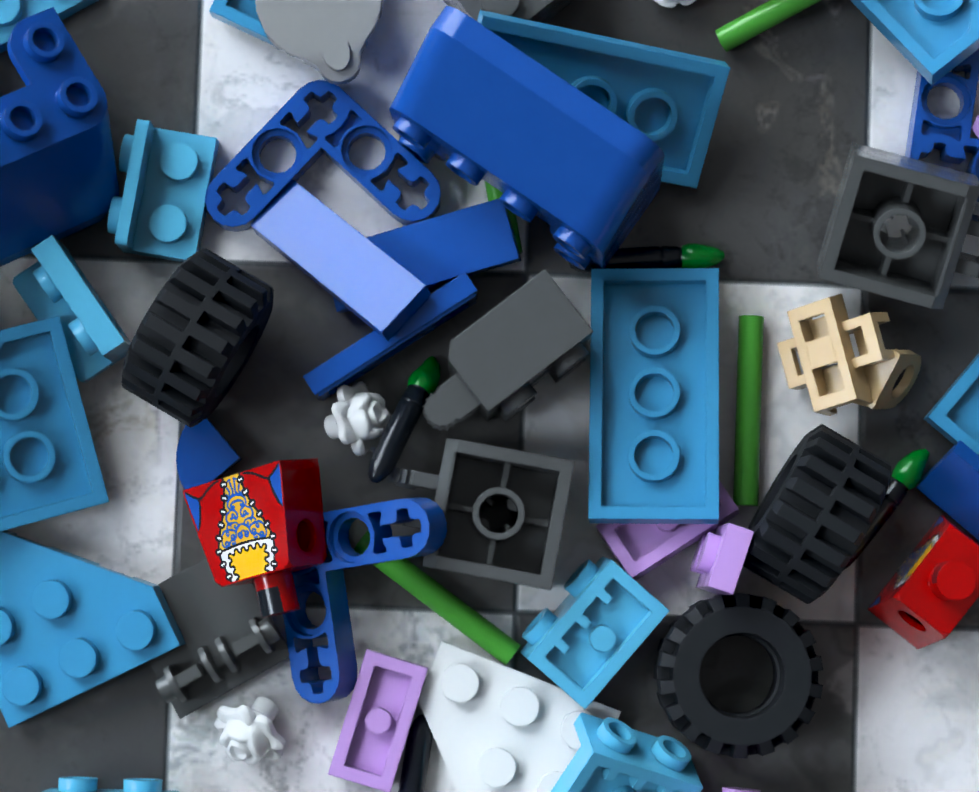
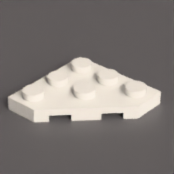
(500, 724)

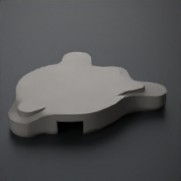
(322, 32)

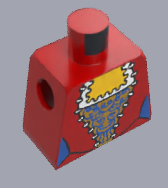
(262, 528)
(932, 585)

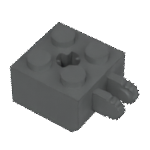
(918, 263)
(508, 353)
(473, 475)

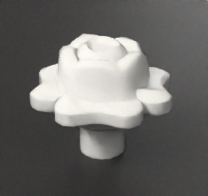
(357, 418)
(249, 732)

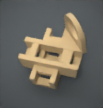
(856, 380)

